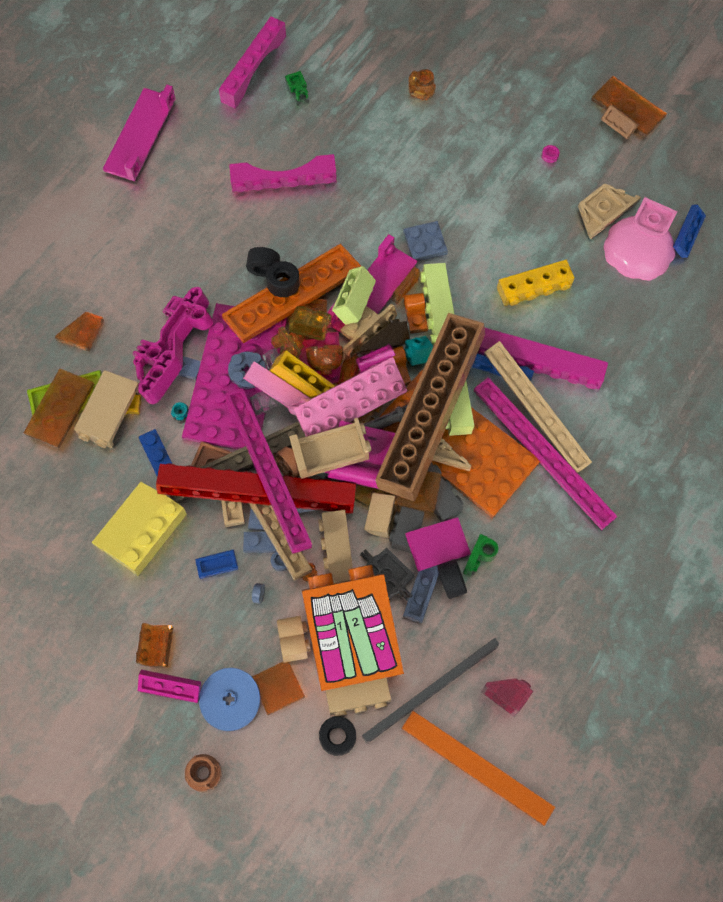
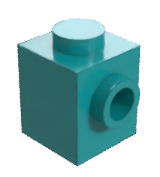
(418, 350)

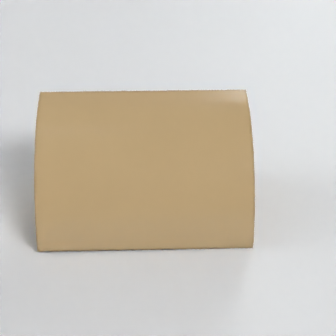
(381, 515)

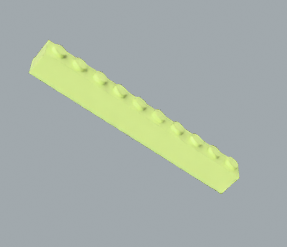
(437, 306)

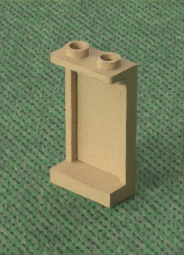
(106, 409)
(330, 449)

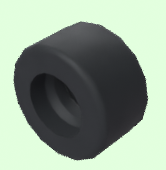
(260, 259)
(279, 270)
(452, 579)
(328, 726)

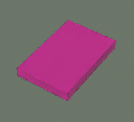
(437, 544)

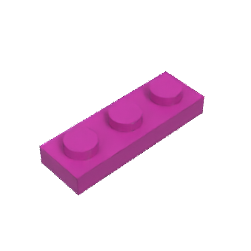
(169, 686)

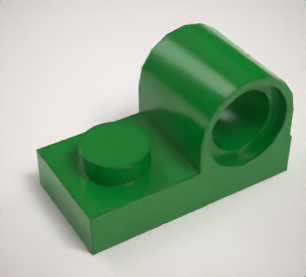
(478, 553)

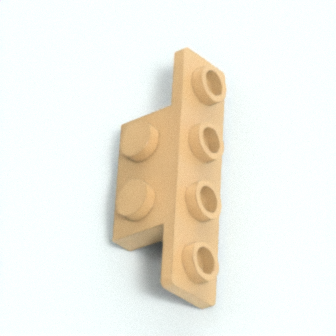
(361, 330)

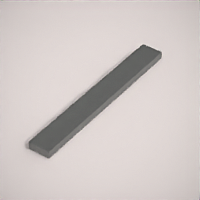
(430, 691)

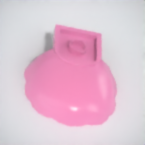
(642, 243)

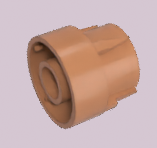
(286, 462)
(193, 768)

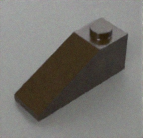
(393, 334)

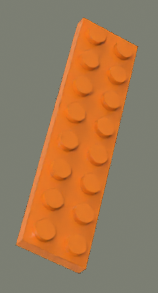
(315, 280)

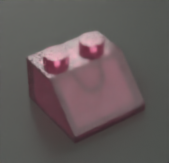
(508, 694)

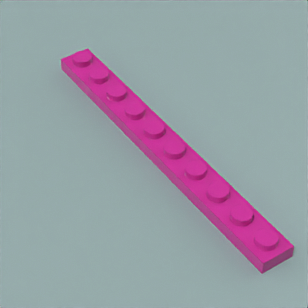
(545, 453)
(268, 471)

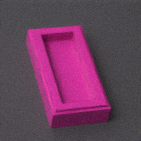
(375, 357)

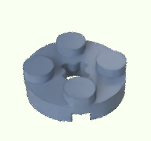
(238, 363)

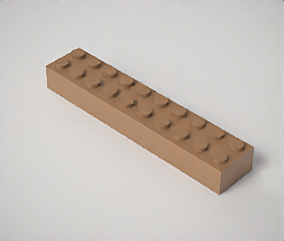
(430, 407)

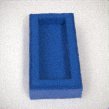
(216, 564)

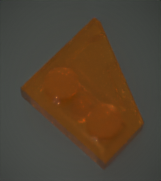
(81, 332)

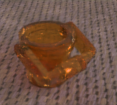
(423, 86)

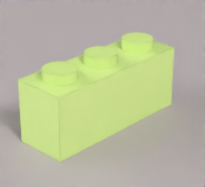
(354, 295)

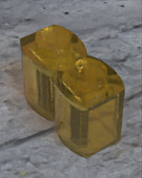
(310, 323)

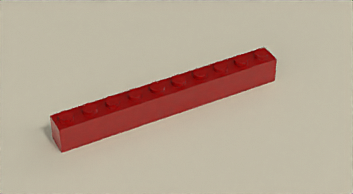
(248, 488)

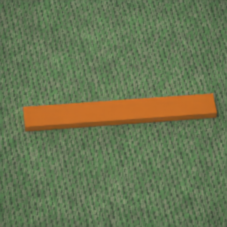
(478, 768)

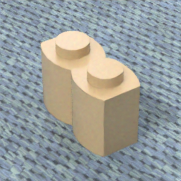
(292, 638)

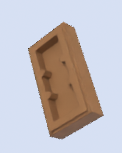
(619, 121)

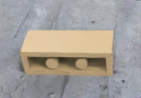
(358, 697)

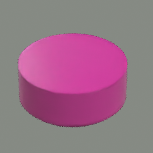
(550, 153)

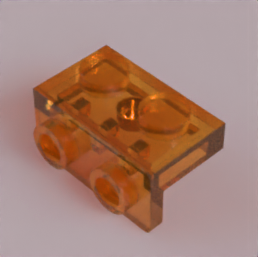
(154, 645)

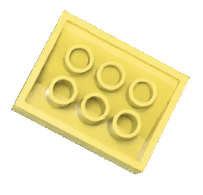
(140, 528)

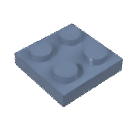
(425, 241)

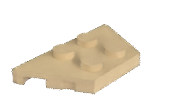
(604, 208)

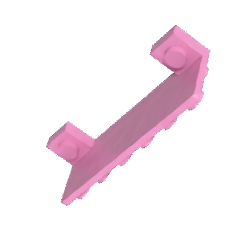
(350, 398)

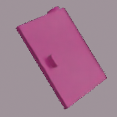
(365, 472)

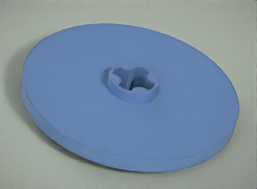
(241, 710)

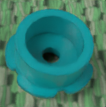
(176, 408)

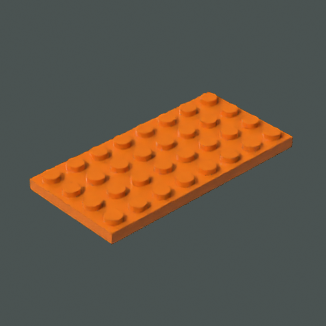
(495, 459)

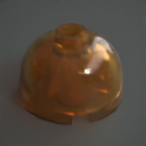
(325, 358)

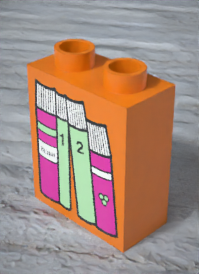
(351, 628)

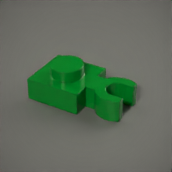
(297, 84)

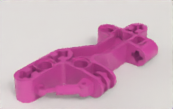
(167, 353)

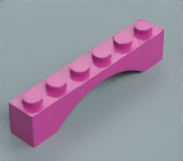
(267, 40)
(317, 171)

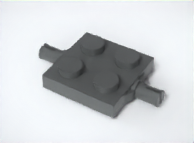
(394, 571)

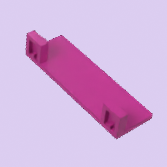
(140, 133)
(388, 271)

